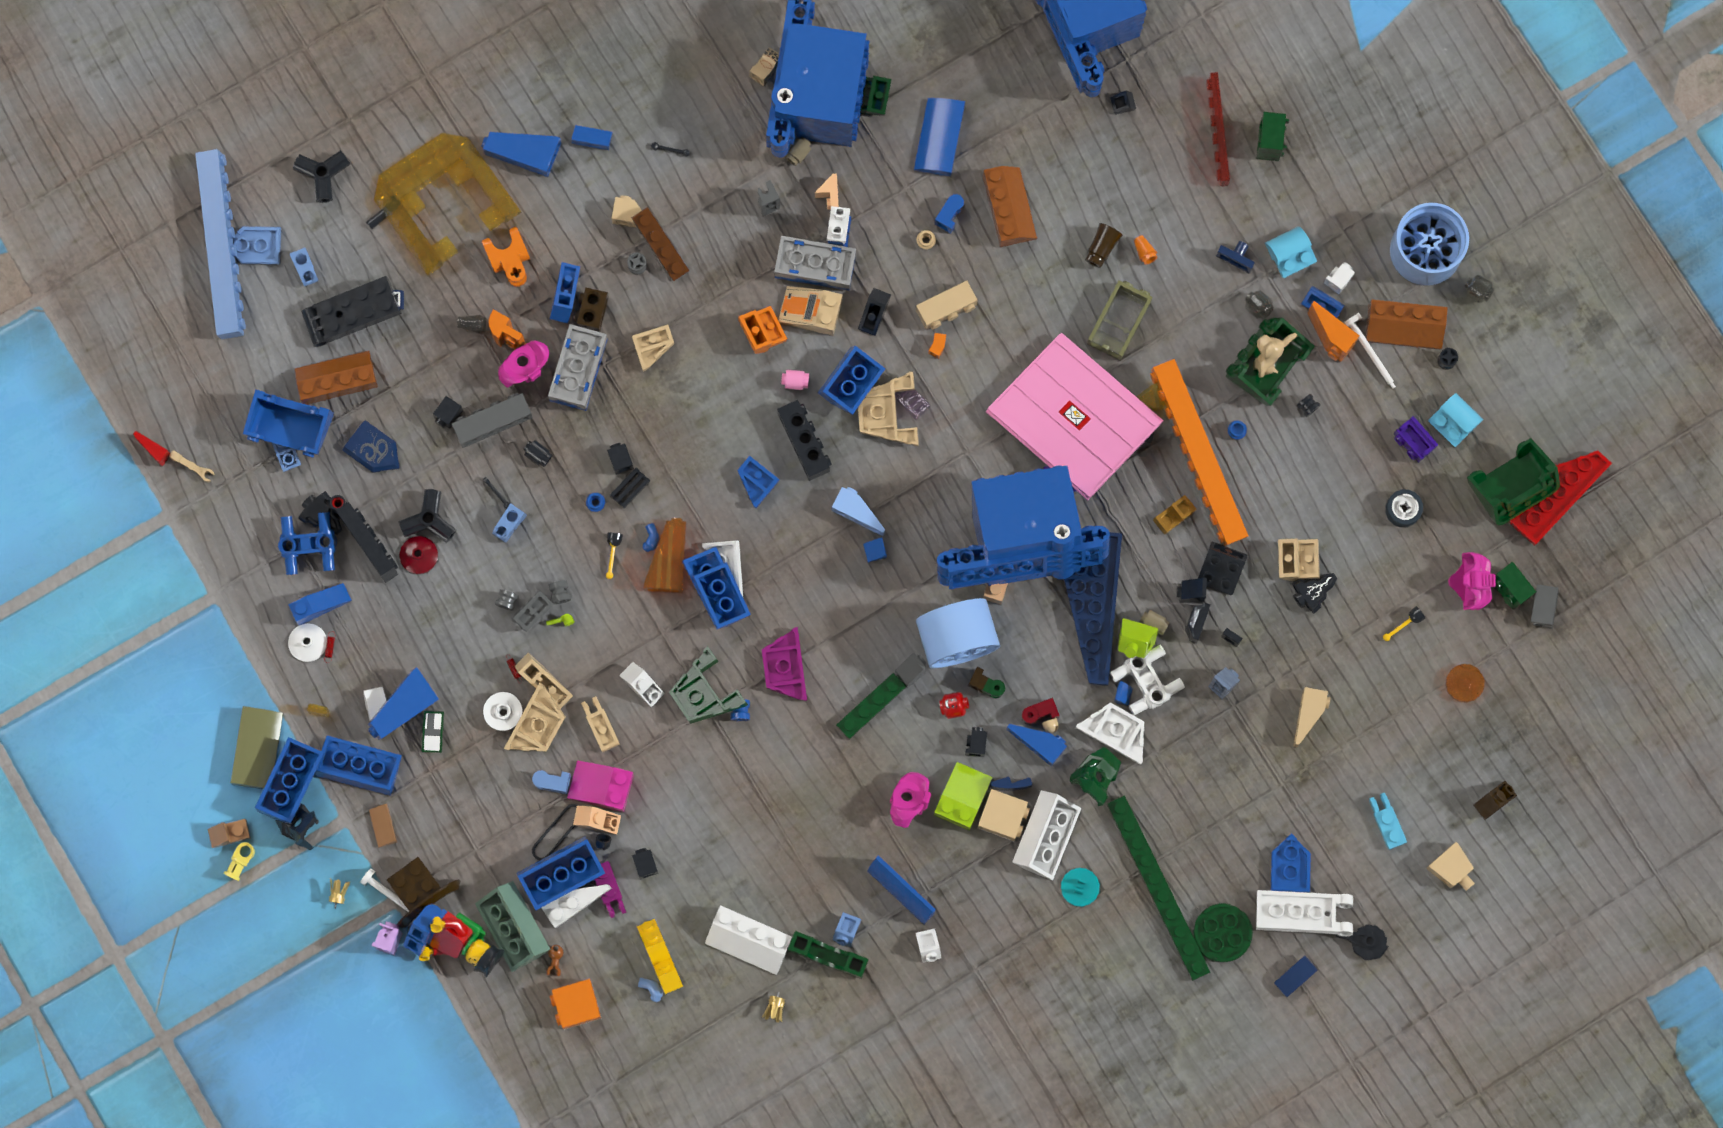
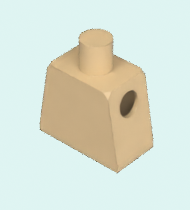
(1453, 867)

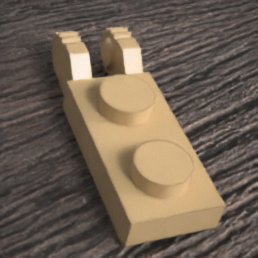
(601, 726)

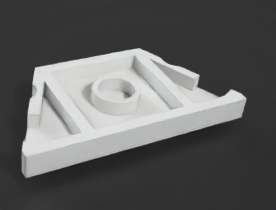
(1116, 730)

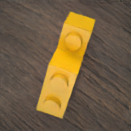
(659, 956)

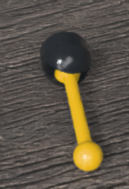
(613, 540)
(1415, 616)

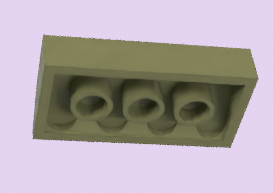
(256, 747)

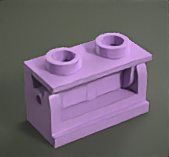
(388, 938)

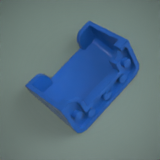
(287, 423)

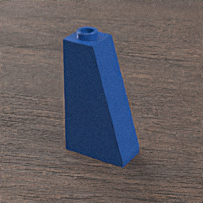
(523, 150)
(405, 702)

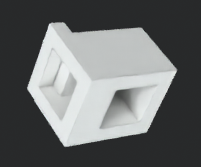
(1340, 277)

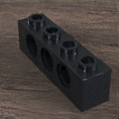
(811, 468)

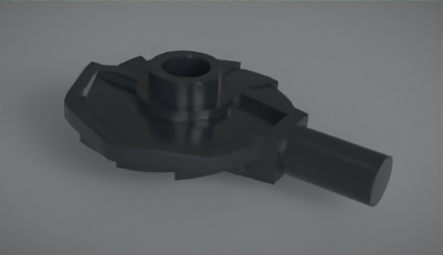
(1368, 942)

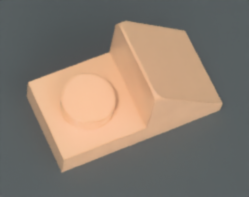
(830, 191)

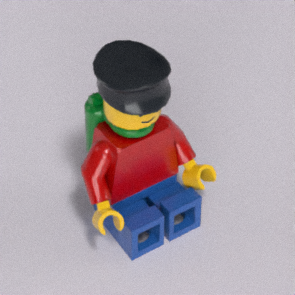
(451, 937)

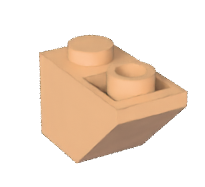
(597, 819)

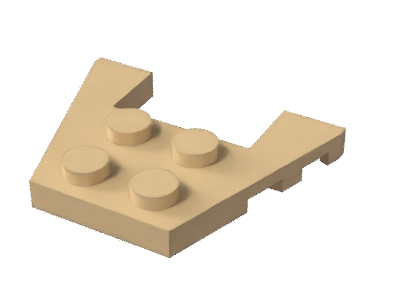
(879, 415)

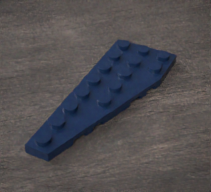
(1093, 605)

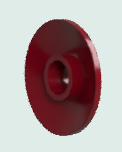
(419, 564)

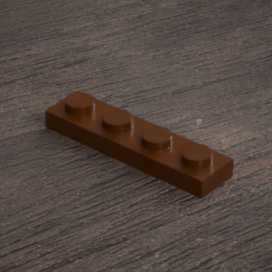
(660, 244)

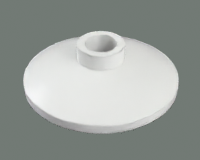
(314, 649)
(498, 702)

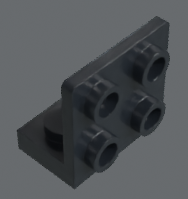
(1222, 567)

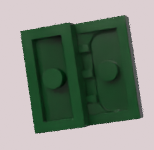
(875, 96)

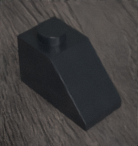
(874, 311)
(1192, 591)

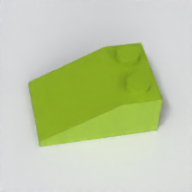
(963, 796)

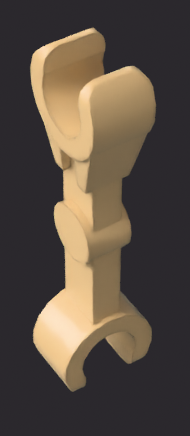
(191, 465)

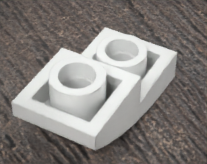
(374, 700)

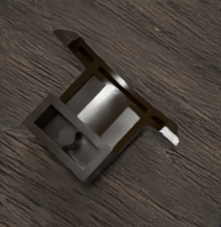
(418, 889)

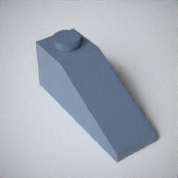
(1224, 682)

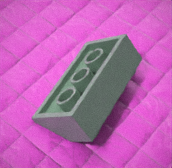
(512, 926)

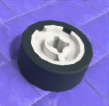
(1395, 512)

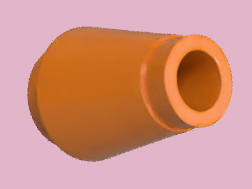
(1145, 250)

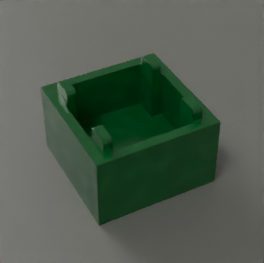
(1271, 136)

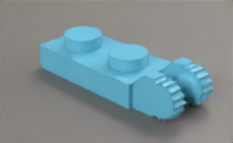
(1388, 823)

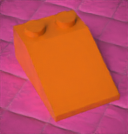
(1333, 333)

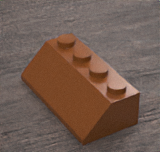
(1009, 205)
(1406, 324)
(335, 378)

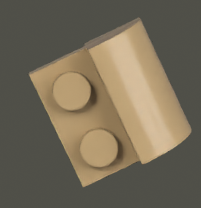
(1298, 559)

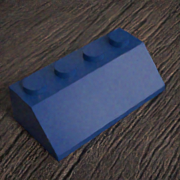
(289, 781)
(560, 873)

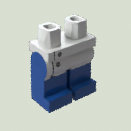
(839, 226)

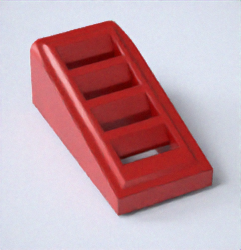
(158, 452)

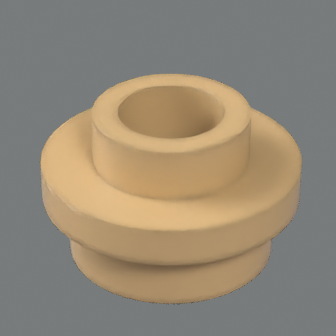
(926, 234)

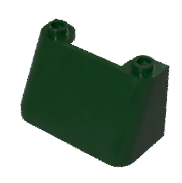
(1517, 483)

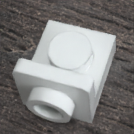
(928, 945)

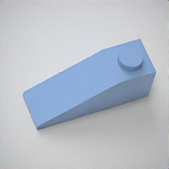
(853, 507)

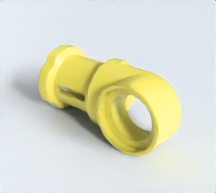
(238, 861)

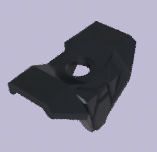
(297, 833)

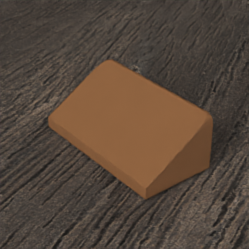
(383, 825)

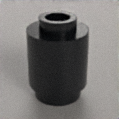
(537, 453)

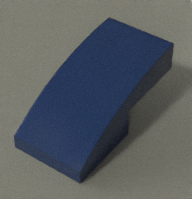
(1005, 784)
(1295, 976)

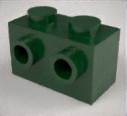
(1513, 585)

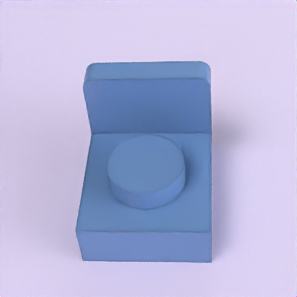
(846, 929)

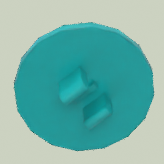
(1080, 887)

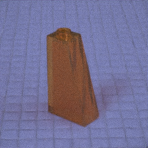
(666, 568)

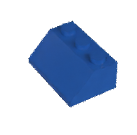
(851, 380)

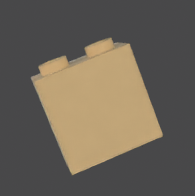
(1003, 815)

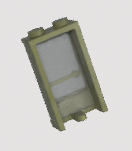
(1120, 319)

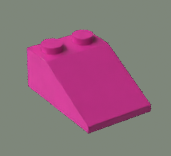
(601, 785)

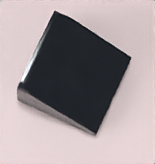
(1123, 102)

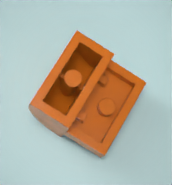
(762, 329)
(503, 331)

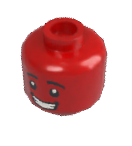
(954, 705)

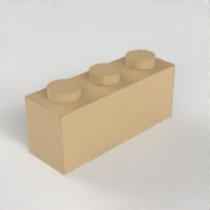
(946, 305)

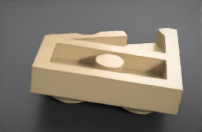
(652, 345)

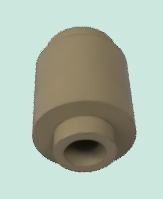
(798, 151)
(1155, 620)

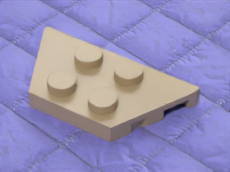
(537, 724)

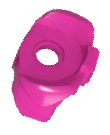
(512, 373)
(1473, 581)
(904, 811)

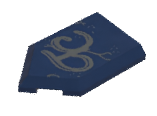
(372, 449)

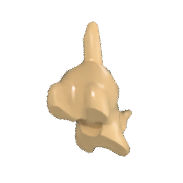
(1270, 351)

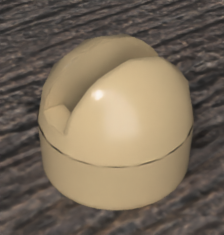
(1050, 726)

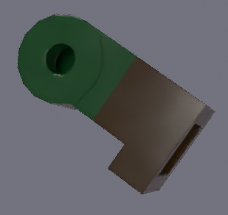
(985, 685)

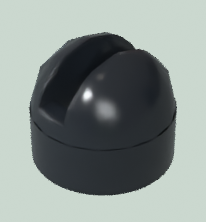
(606, 841)

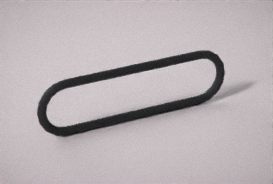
(550, 827)

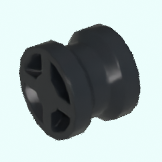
(1450, 355)
(1308, 405)

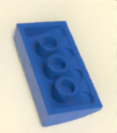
(939, 136)
(359, 765)
(901, 890)

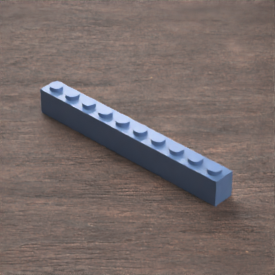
(219, 244)

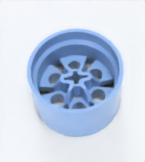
(1449, 224)
(957, 633)

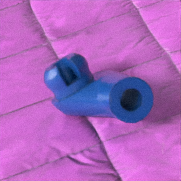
(653, 538)

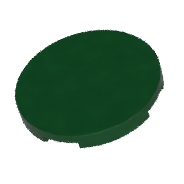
(1223, 932)

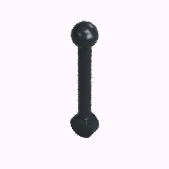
(655, 146)
(506, 503)

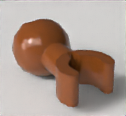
(555, 956)

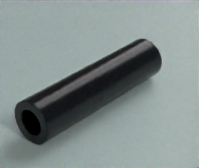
(376, 219)

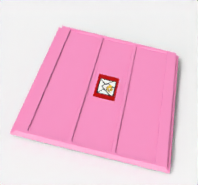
(1074, 415)

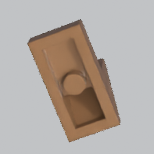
(228, 833)

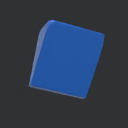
(875, 550)
(1123, 694)

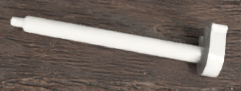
(1352, 323)
(368, 878)

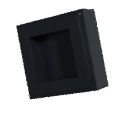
(1231, 637)

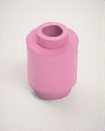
(795, 379)

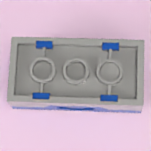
(815, 263)
(577, 367)

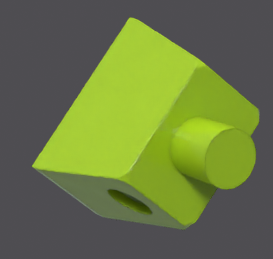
(1136, 638)

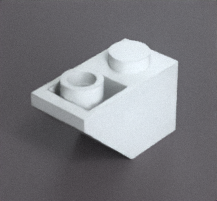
(642, 684)

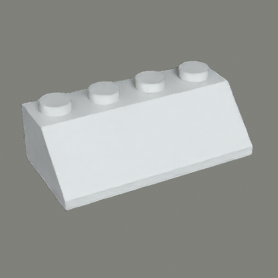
(1046, 834)
(748, 940)

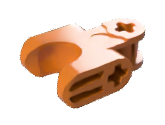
(510, 258)

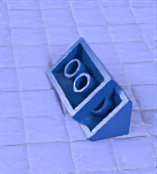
(716, 588)

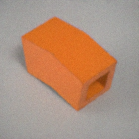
(938, 345)

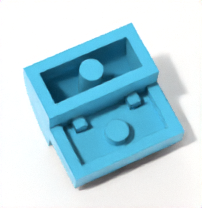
(1291, 251)
(1455, 419)

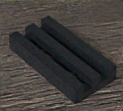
(640, 476)

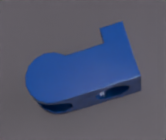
(951, 208)

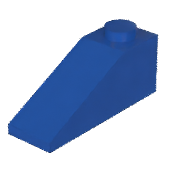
(564, 292)
(319, 603)
(1041, 743)

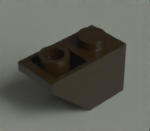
(1495, 800)

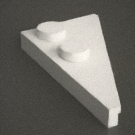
(729, 553)
(572, 903)

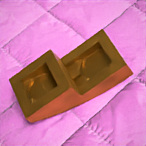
(1174, 514)

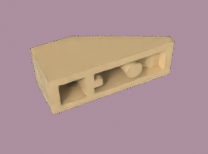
(535, 673)
(1311, 708)

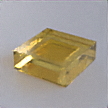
(318, 710)

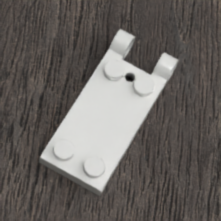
(1302, 912)

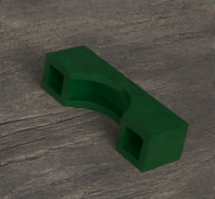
(828, 955)

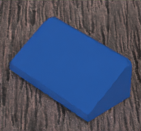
(591, 137)
(1324, 300)

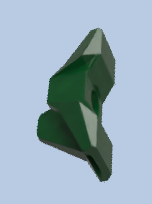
(1100, 761)

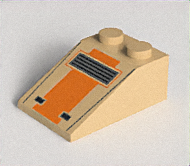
(811, 309)

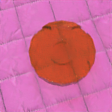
(1465, 683)

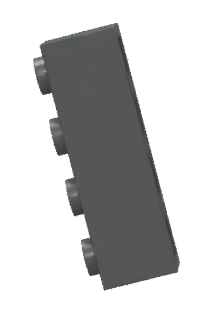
(492, 420)

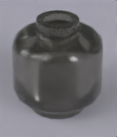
(1479, 288)
(1259, 304)

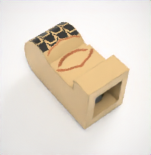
(765, 67)

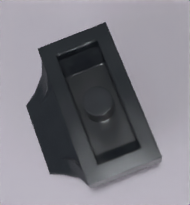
(1196, 622)

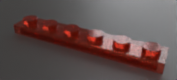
(1218, 137)

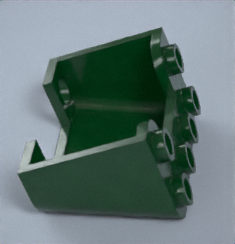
(1248, 379)

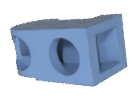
(304, 266)
(508, 523)
(552, 783)

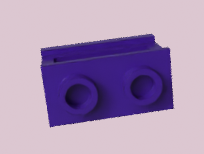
(1415, 439)

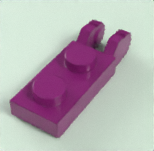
(613, 894)

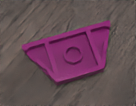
(784, 666)

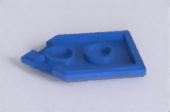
(1290, 867)

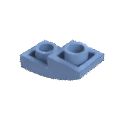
(287, 457)

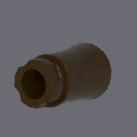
(1102, 245)

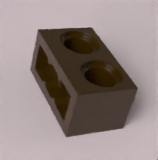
(596, 310)

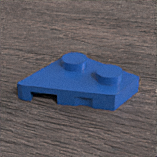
(756, 480)

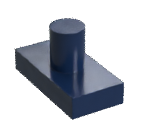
(1236, 257)

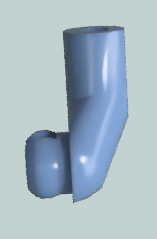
(653, 987)

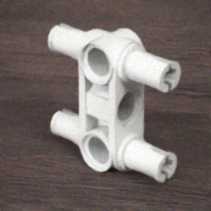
(1147, 681)

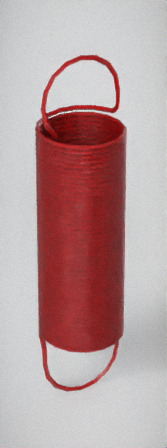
(329, 647)
(511, 663)

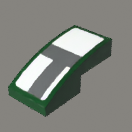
(433, 731)

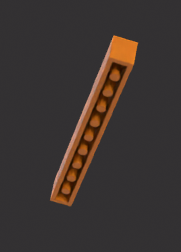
(1199, 452)

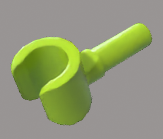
(567, 619)

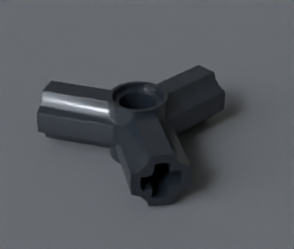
(323, 184)
(438, 526)

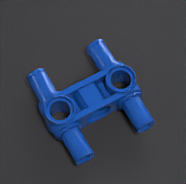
(307, 543)

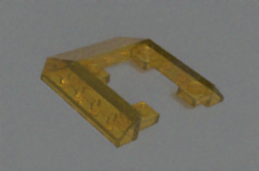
(400, 202)

